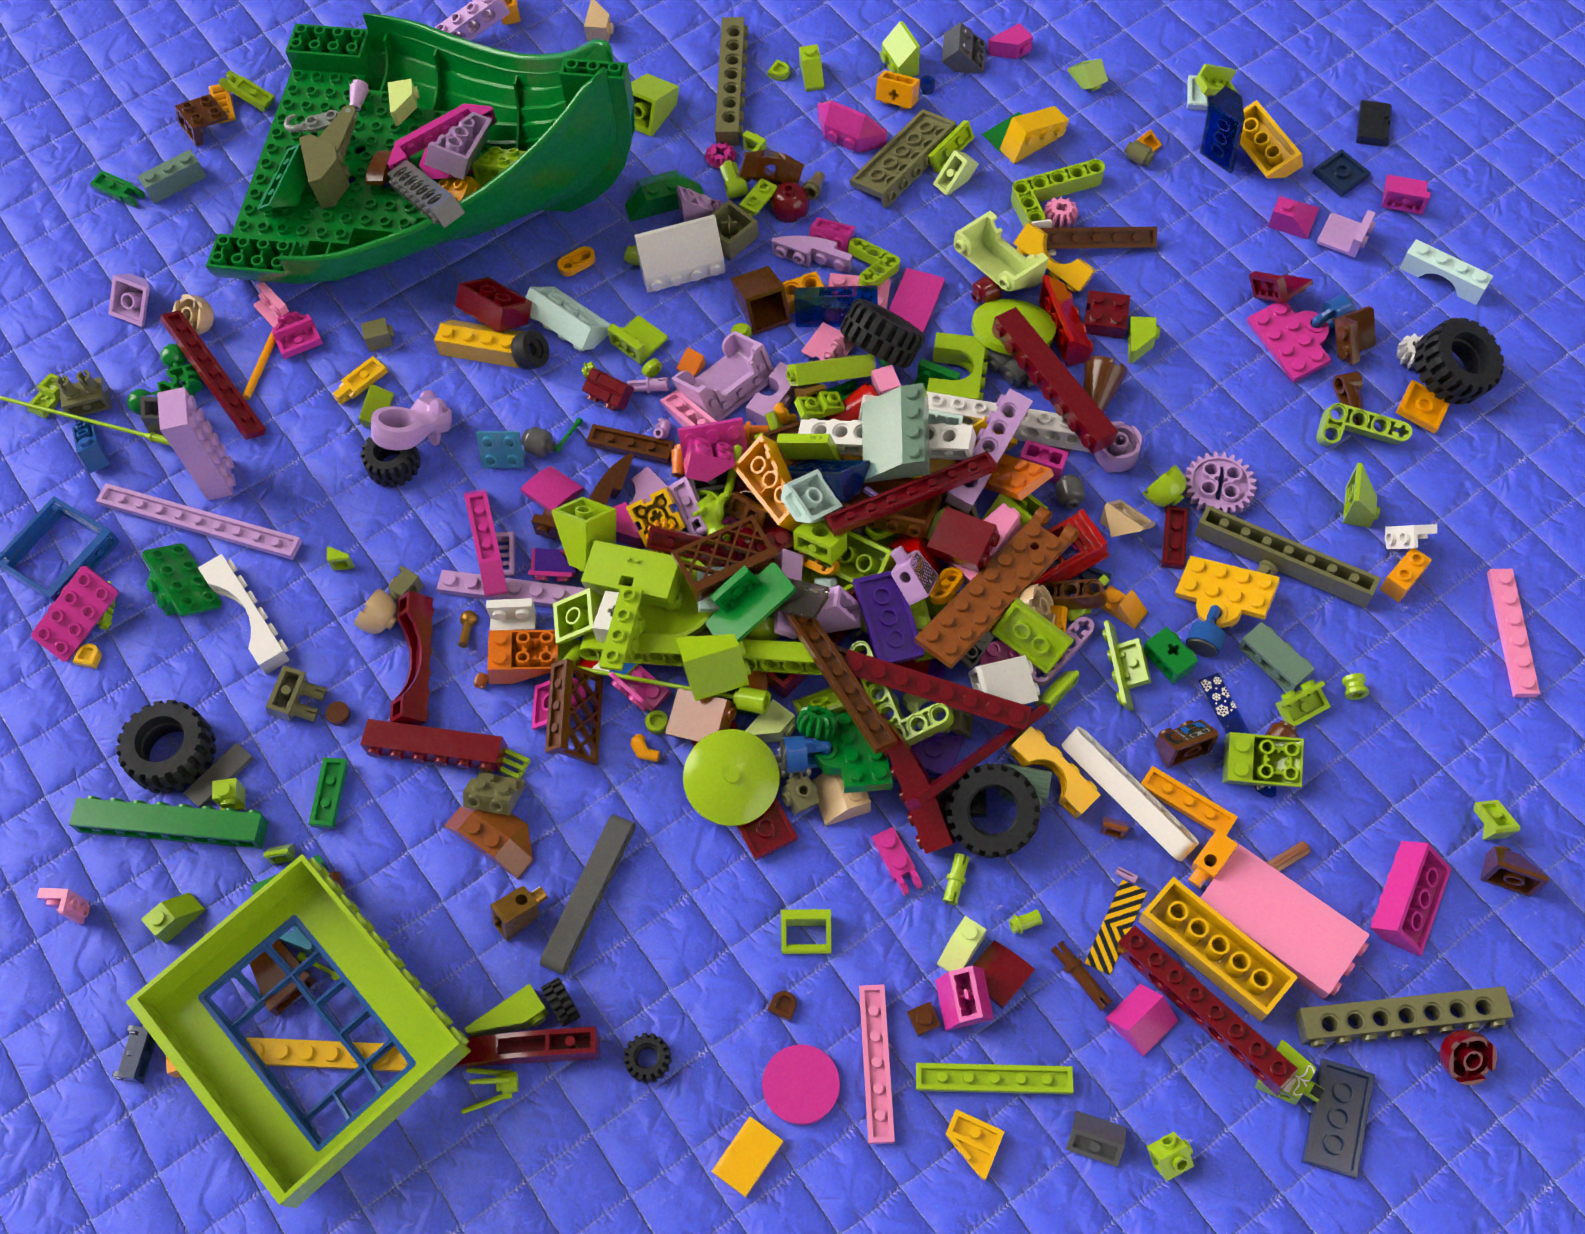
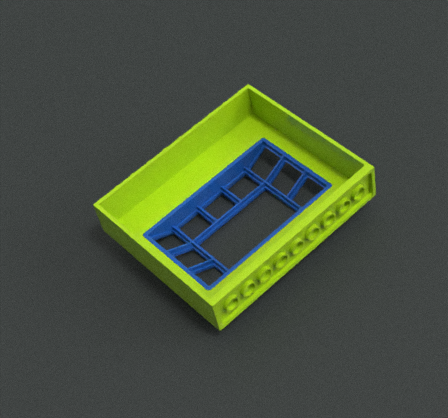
(234, 1079)

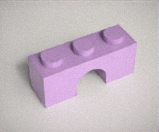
(762, 404)

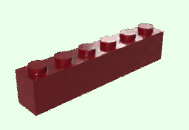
(434, 745)

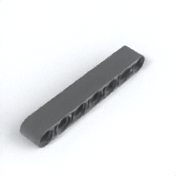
(587, 894)

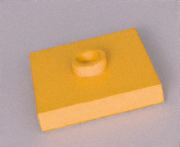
(1422, 407)

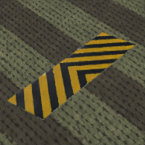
(1115, 925)

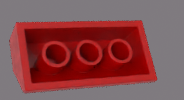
(1070, 332)

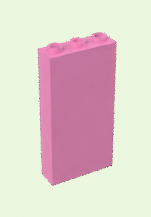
(1286, 921)

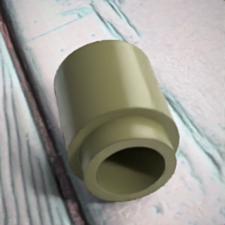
(1139, 153)

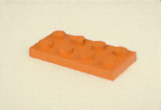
(1017, 477)

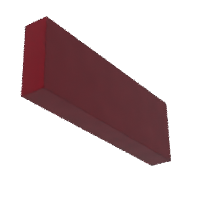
(1174, 537)

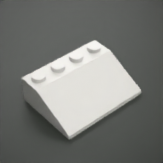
(680, 253)

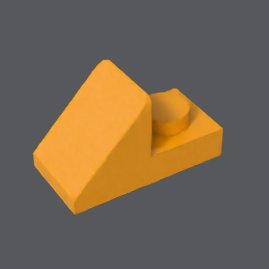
(1125, 607)

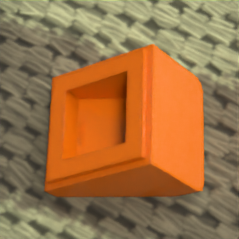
(691, 362)

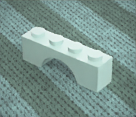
(1467, 279)

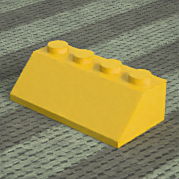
(1268, 144)
(475, 342)

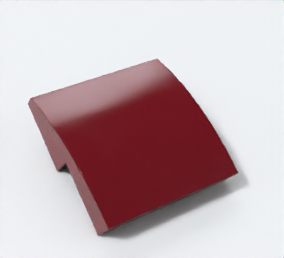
(1003, 972)

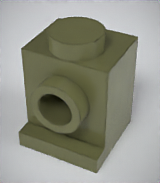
(403, 583)

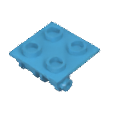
(500, 449)

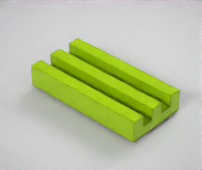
(522, 768)

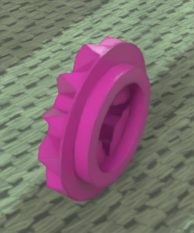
(718, 160)

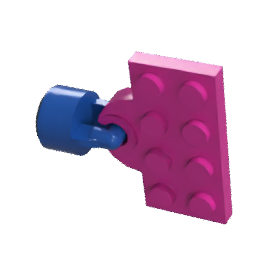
(1298, 337)

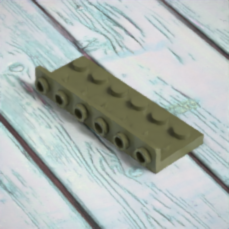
(903, 157)

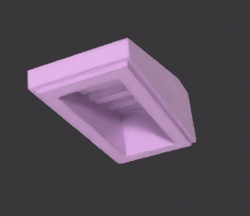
(511, 538)

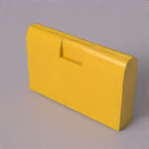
(747, 1156)

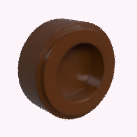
(338, 713)

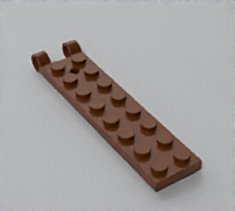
(994, 589)

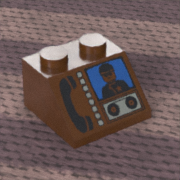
(1185, 742)

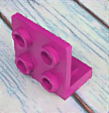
(1405, 194)
(641, 694)

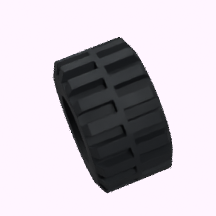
(393, 471)

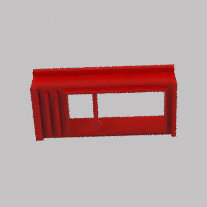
(1091, 549)

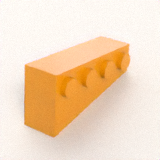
(765, 474)

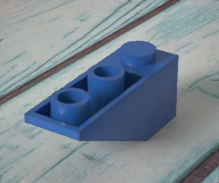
(89, 446)

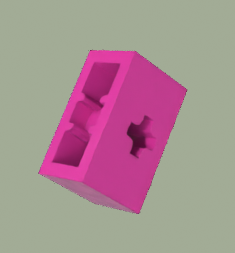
(1045, 456)

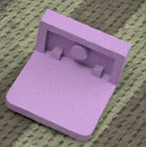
(1346, 234)

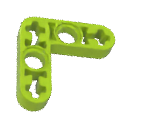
(864, 251)

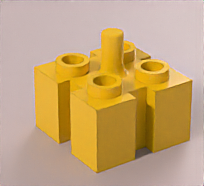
(657, 509)

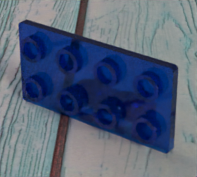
(828, 304)

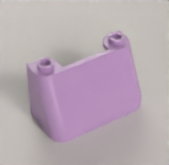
(730, 380)

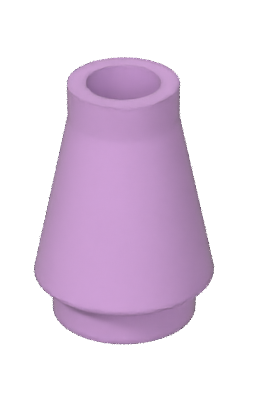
(358, 93)

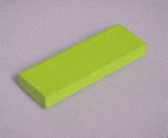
(956, 140)

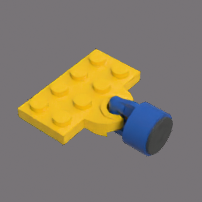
(1221, 598)

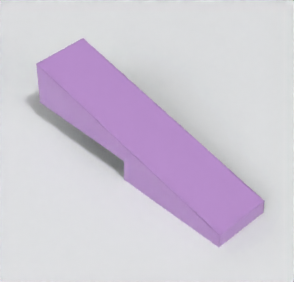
(791, 566)

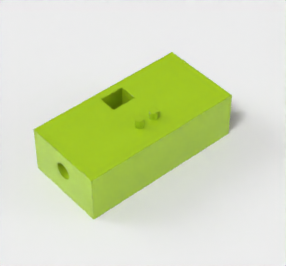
(619, 565)

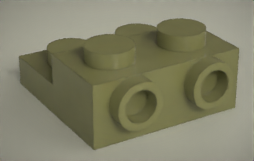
(493, 793)

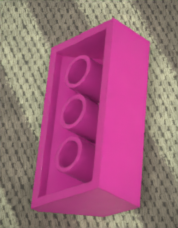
(1411, 897)

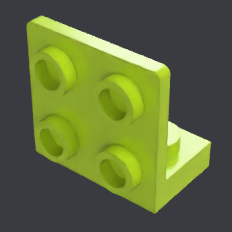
(493, 163)
(637, 339)

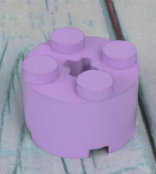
(1123, 452)

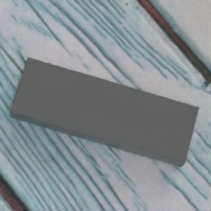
(226, 767)

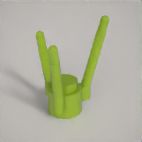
(505, 1081)

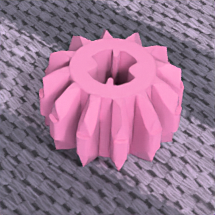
(1061, 212)

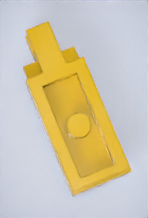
(359, 380)

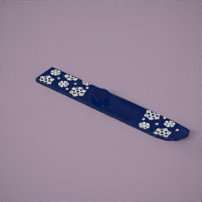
(1228, 715)

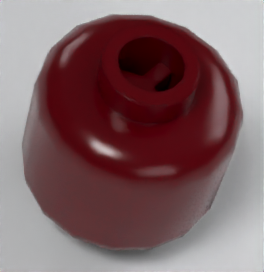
(985, 290)

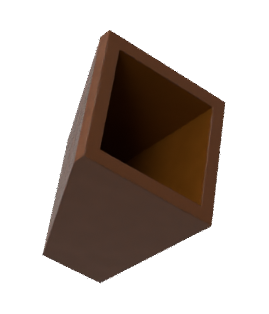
(761, 299)

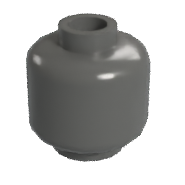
(538, 442)
(1070, 491)

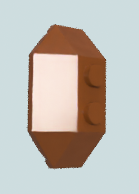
(496, 836)

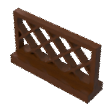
(709, 584)
(561, 708)

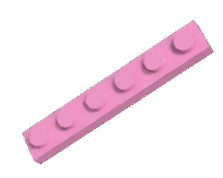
(1513, 633)
(876, 1065)

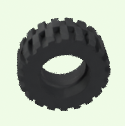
(882, 333)
(1474, 348)
(147, 728)
(1026, 803)

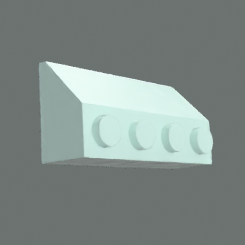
(567, 317)

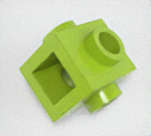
(1171, 1155)

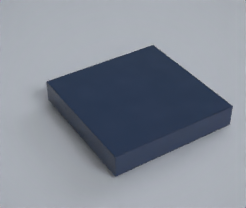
(1341, 173)

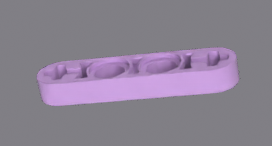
(1070, 652)

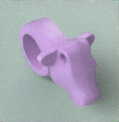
(404, 428)

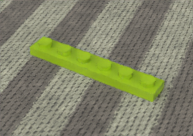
(994, 1078)

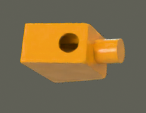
(1217, 853)

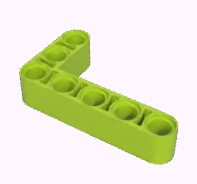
(1056, 183)
(907, 724)

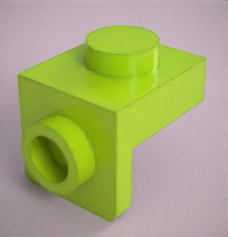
(753, 142)

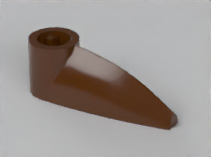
(1348, 391)

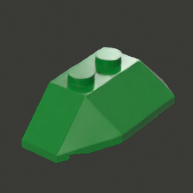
(287, 182)
(657, 194)

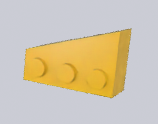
(1032, 132)

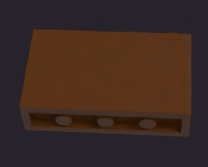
(909, 521)

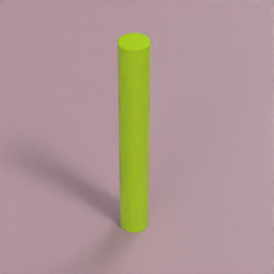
(731, 478)

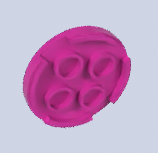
(801, 1084)

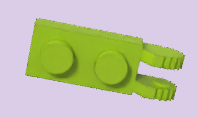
(247, 90)

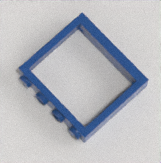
(37, 528)

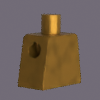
(516, 910)

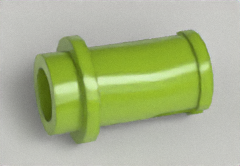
(1025, 921)

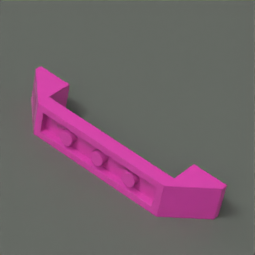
(420, 138)
(485, 543)

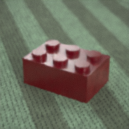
(493, 304)

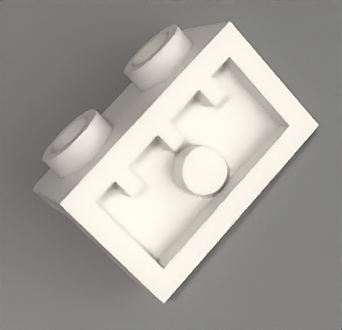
(1407, 536)
(511, 614)

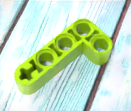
(1366, 426)

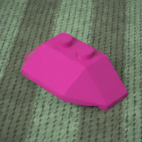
(850, 127)

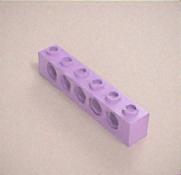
(1016, 406)

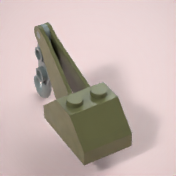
(326, 153)

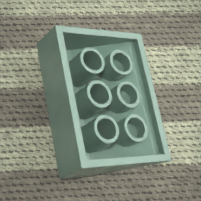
(897, 434)

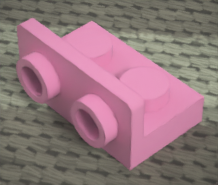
(269, 305)
(67, 903)

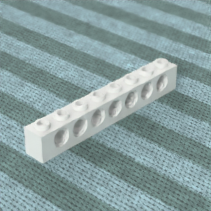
(1036, 426)
(851, 444)

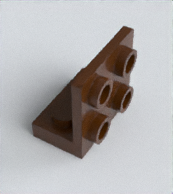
(198, 114)

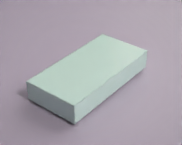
(1195, 98)

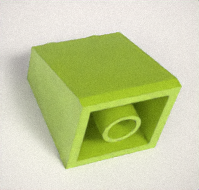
(652, 102)
(581, 524)
(713, 664)

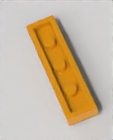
(1188, 801)

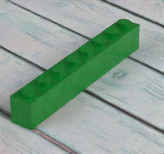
(169, 822)

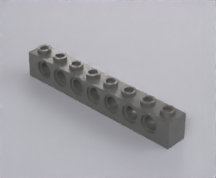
(425, 194)

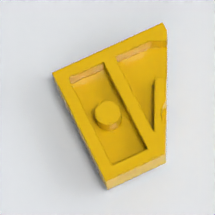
(974, 1141)

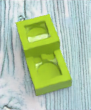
(47, 397)

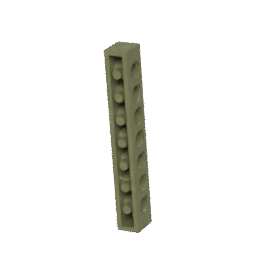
(730, 80)
(1492, 1000)

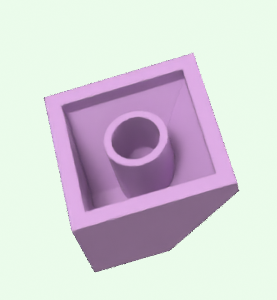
(129, 298)

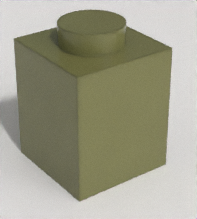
(377, 334)

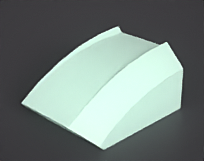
(809, 498)

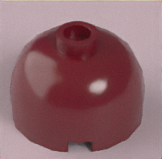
(789, 202)
(1467, 1056)

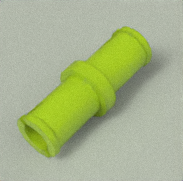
(956, 879)

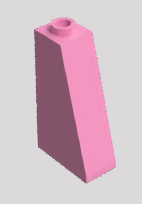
(1008, 526)

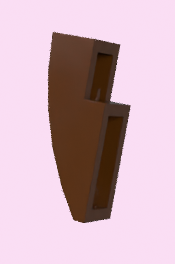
(612, 481)

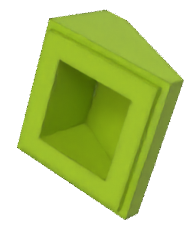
(339, 560)
(280, 854)

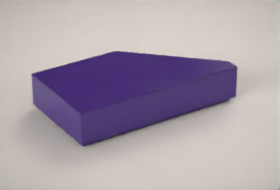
(551, 560)

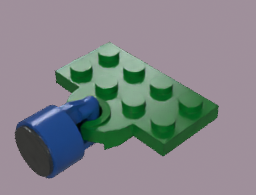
(842, 754)

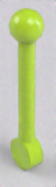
(301, 956)

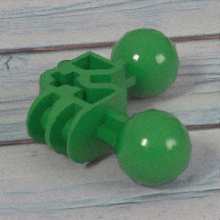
(175, 360)

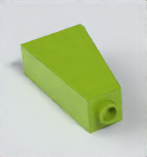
(830, 369)

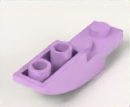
(808, 249)

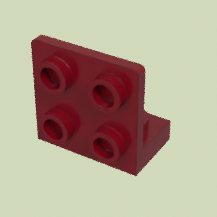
(1277, 287)

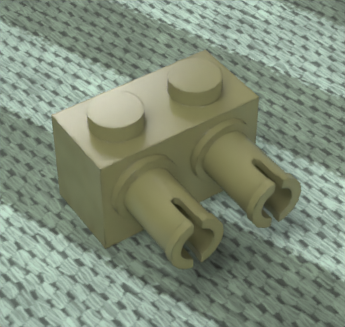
(85, 396)
(286, 694)

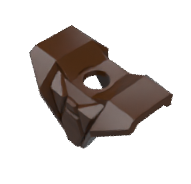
(755, 168)

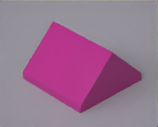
(1142, 1018)

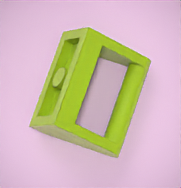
(806, 917)

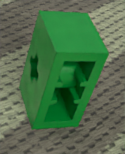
(1170, 655)

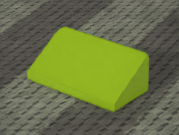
(375, 399)
(1058, 689)

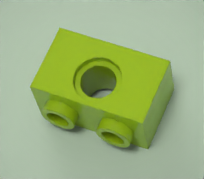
(819, 542)

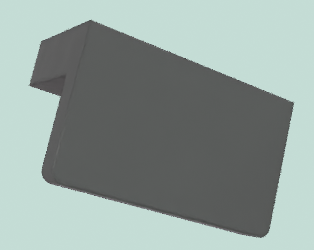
(1097, 1138)

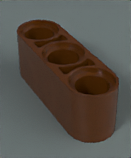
(1083, 593)

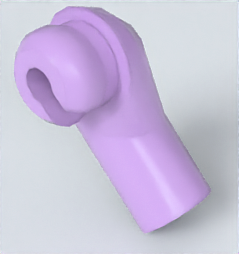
(662, 428)

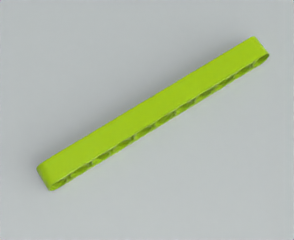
(760, 654)

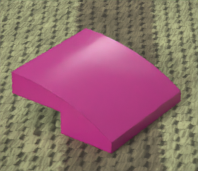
(551, 489)

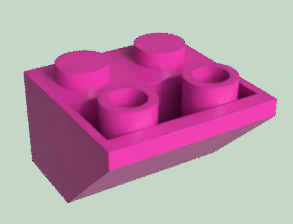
(706, 459)
(964, 997)

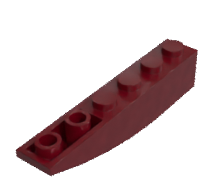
(912, 776)
(533, 1047)

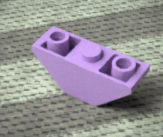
(695, 205)

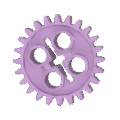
(1240, 487)

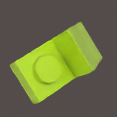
(1496, 820)

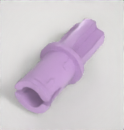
(650, 384)

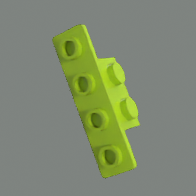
(624, 630)
(1128, 664)

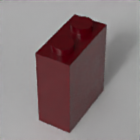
(963, 540)

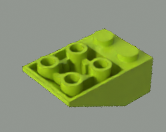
(1262, 760)

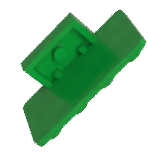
(178, 581)
(748, 600)

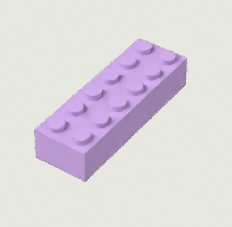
(195, 443)

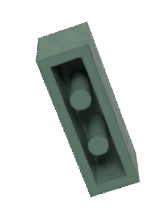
(172, 176)
(1276, 657)

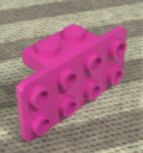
(74, 613)

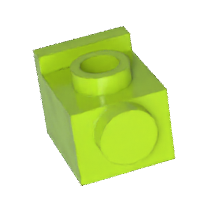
(229, 794)

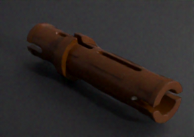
(1081, 975)

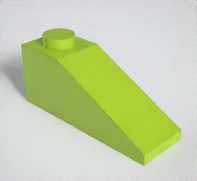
(513, 1014)

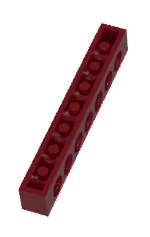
(1207, 1010)

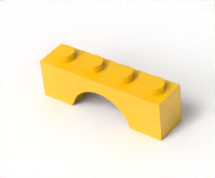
(1075, 274)
(1076, 791)

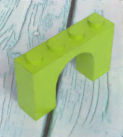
(965, 352)

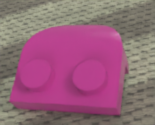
(295, 334)

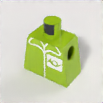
(1301, 1083)

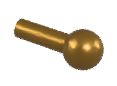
(468, 620)

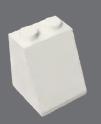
(1007, 679)

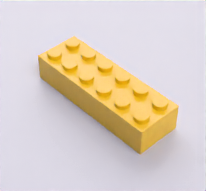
(1217, 949)

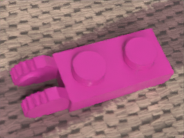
(896, 859)

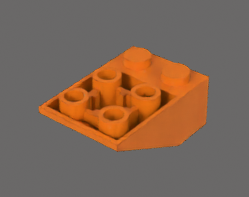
(520, 655)

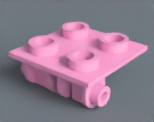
(827, 343)

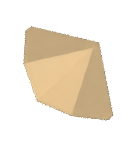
(1124, 519)

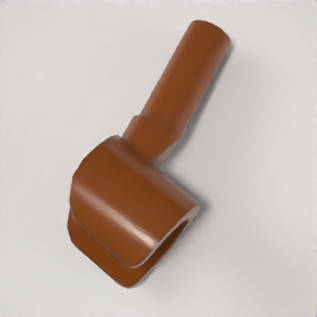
(481, 680)

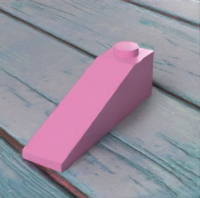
(685, 410)

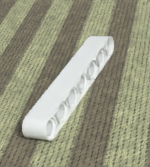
(1130, 794)

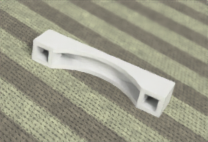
(263, 644)

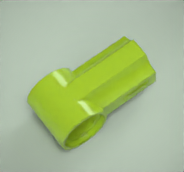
(734, 185)

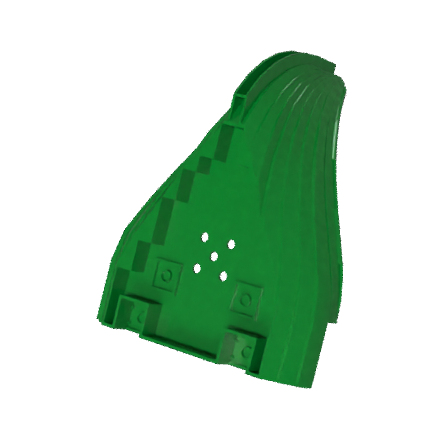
(561, 108)

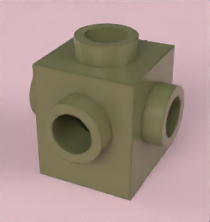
(800, 794)

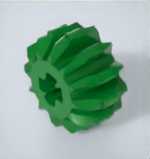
(817, 722)

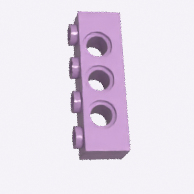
(474, 18)

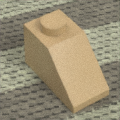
(598, 23)

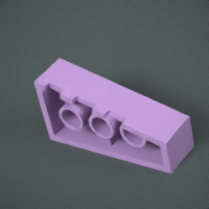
(460, 146)

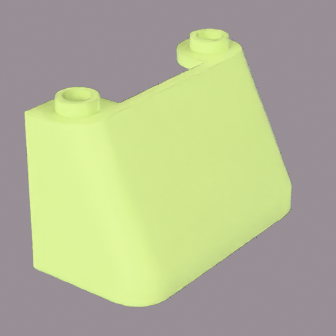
(983, 247)

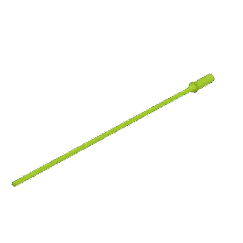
(152, 437)

